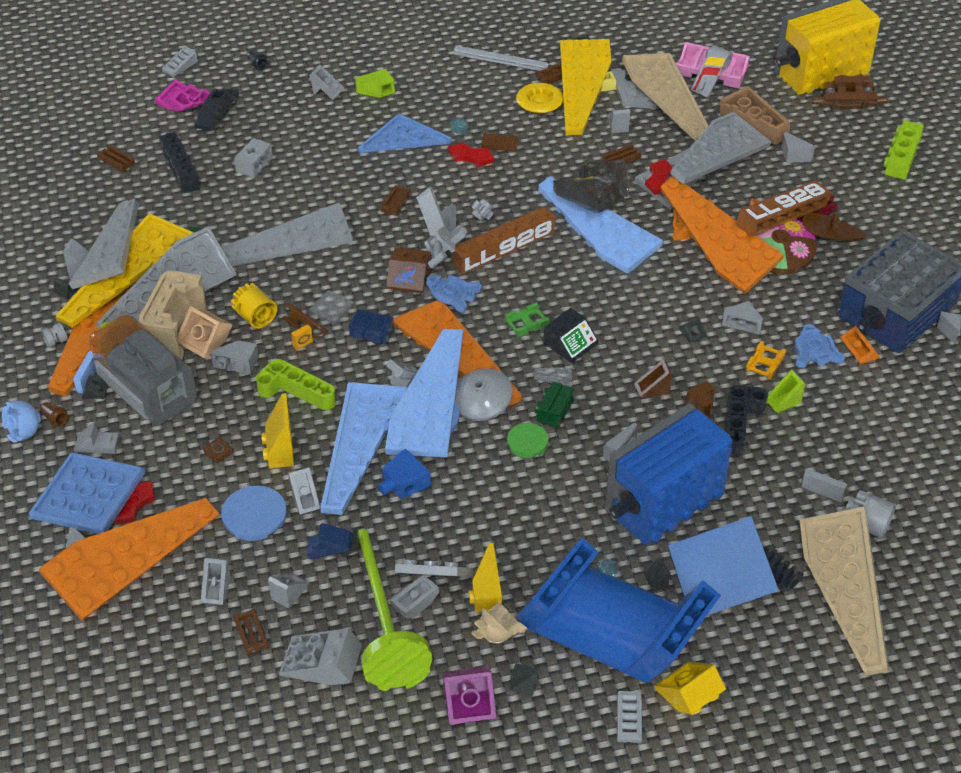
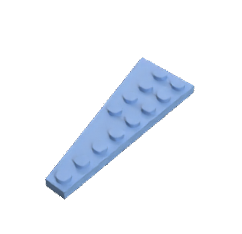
(358, 437)

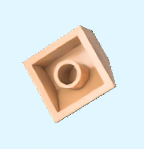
(203, 331)

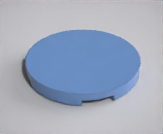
(254, 512)

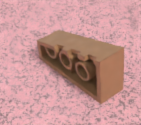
(757, 113)

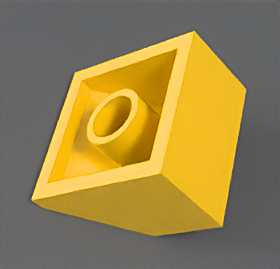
(691, 687)

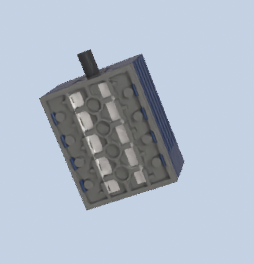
(900, 291)

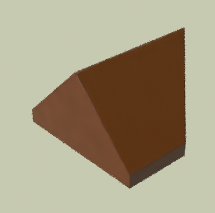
(655, 381)

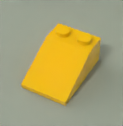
(278, 436)

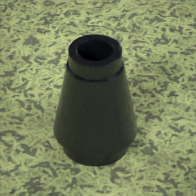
(258, 60)

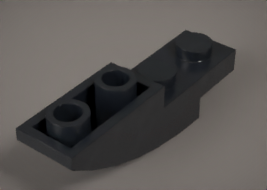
(214, 108)

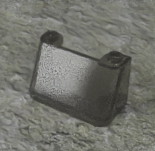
(598, 189)

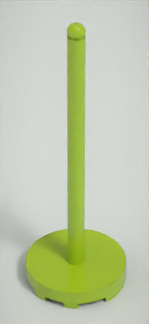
(398, 656)

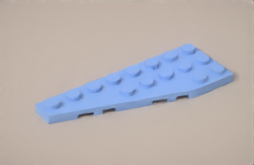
(607, 232)
(426, 410)

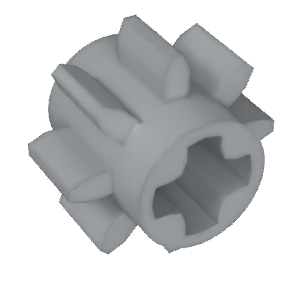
(482, 209)

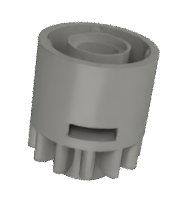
(878, 512)

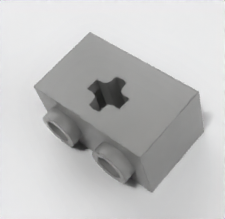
(253, 157)

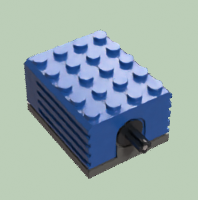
(667, 474)

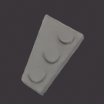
(431, 568)

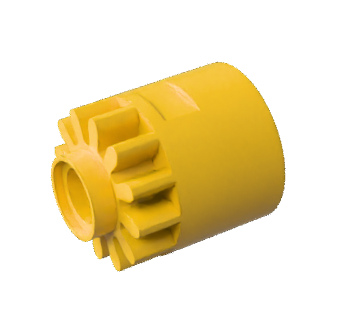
(254, 306)

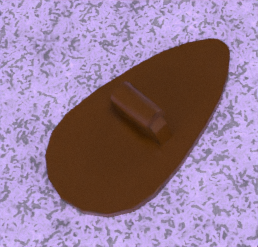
(831, 227)

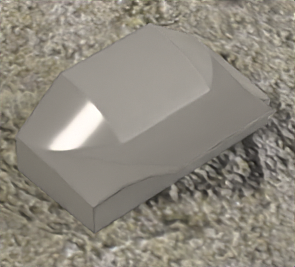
(415, 597)

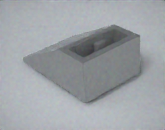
(322, 657)

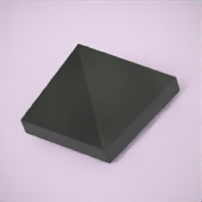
(355, 544)

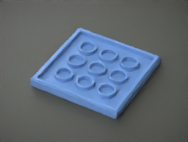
(87, 493)
(728, 561)

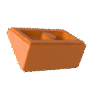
(859, 346)

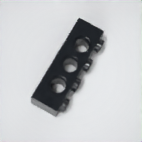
(179, 162)

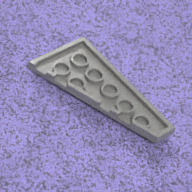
(110, 249)

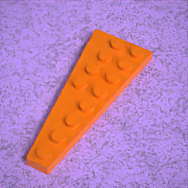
(426, 326)
(77, 349)

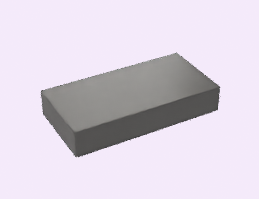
(824, 485)

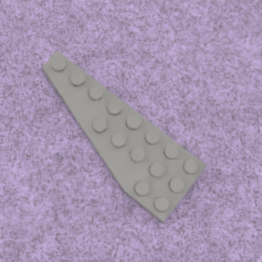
(721, 144)
(192, 254)

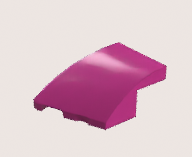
(181, 97)

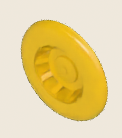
(539, 97)

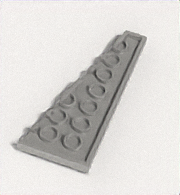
(307, 233)

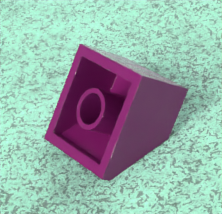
(469, 695)

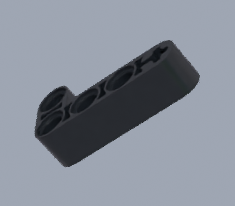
(740, 402)

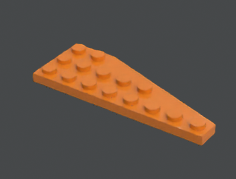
(731, 251)
(106, 563)

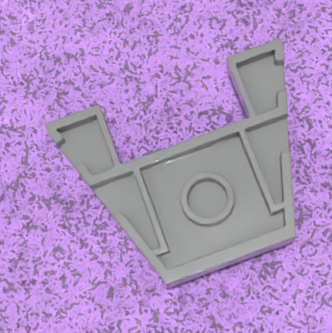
(630, 93)

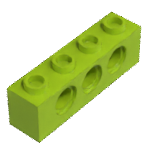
(903, 150)

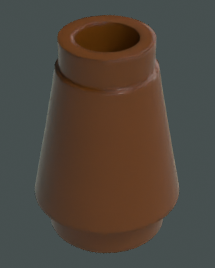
(54, 414)

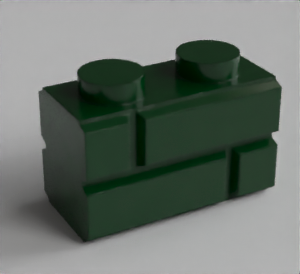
(555, 404)

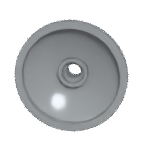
(486, 401)

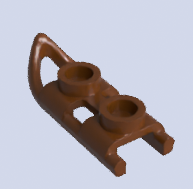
(297, 315)

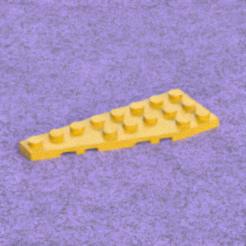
(583, 72)

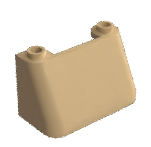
(169, 306)

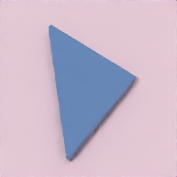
(403, 133)

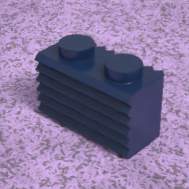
(371, 326)

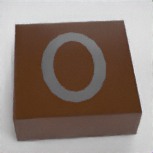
(217, 450)

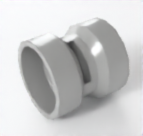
(54, 335)

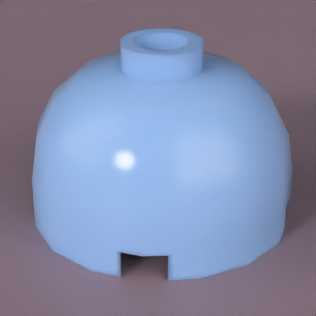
(20, 420)

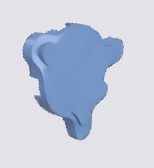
(453, 291)
(816, 348)

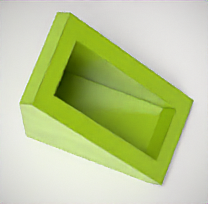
(787, 392)

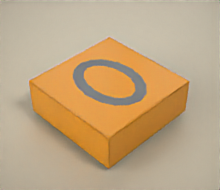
(302, 337)

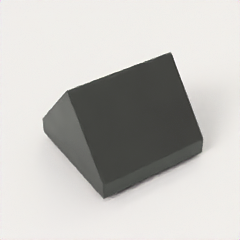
(63, 288)

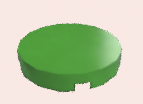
(527, 440)

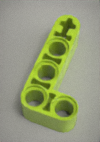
(285, 376)

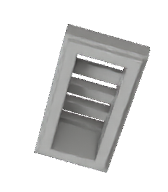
(185, 58)
(620, 440)
(629, 702)

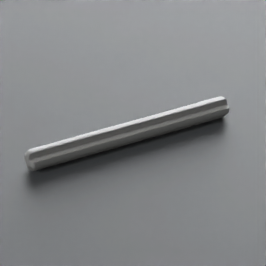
(500, 58)

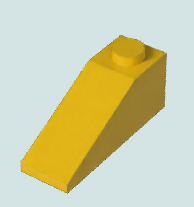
(486, 583)

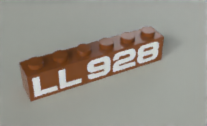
(783, 208)
(503, 240)

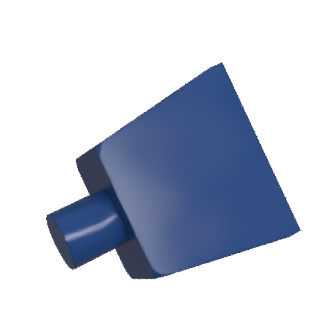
(404, 476)

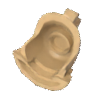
(497, 625)

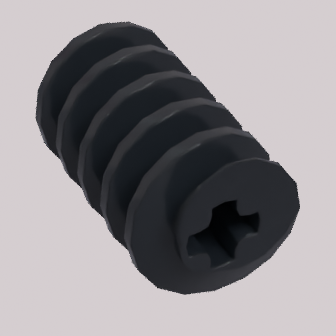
(783, 576)

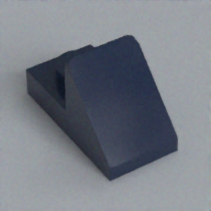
(329, 541)

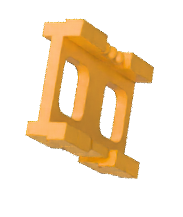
(759, 358)

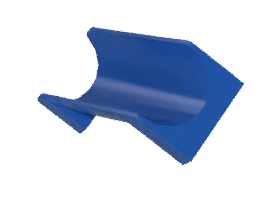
(614, 618)

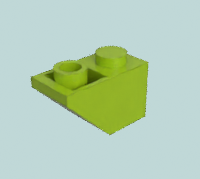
(375, 84)

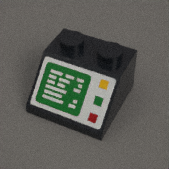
(569, 335)

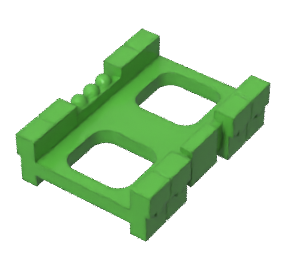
(523, 315)

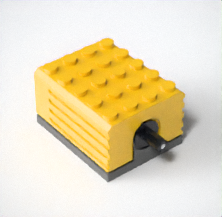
(826, 43)

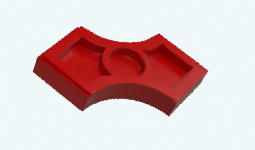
(477, 156)
(660, 173)
(140, 497)

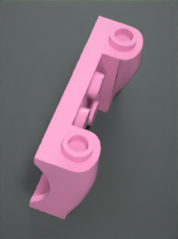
(693, 59)

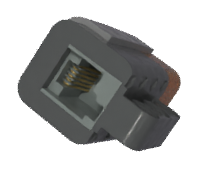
(142, 369)

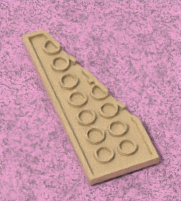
(663, 83)
(843, 565)

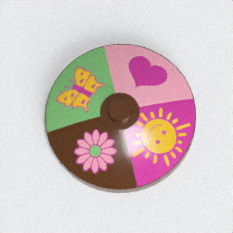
(794, 243)

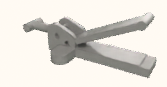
(440, 226)

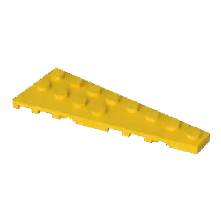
(148, 244)

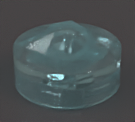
(458, 126)
(608, 566)

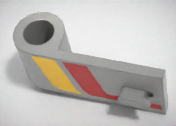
(715, 61)

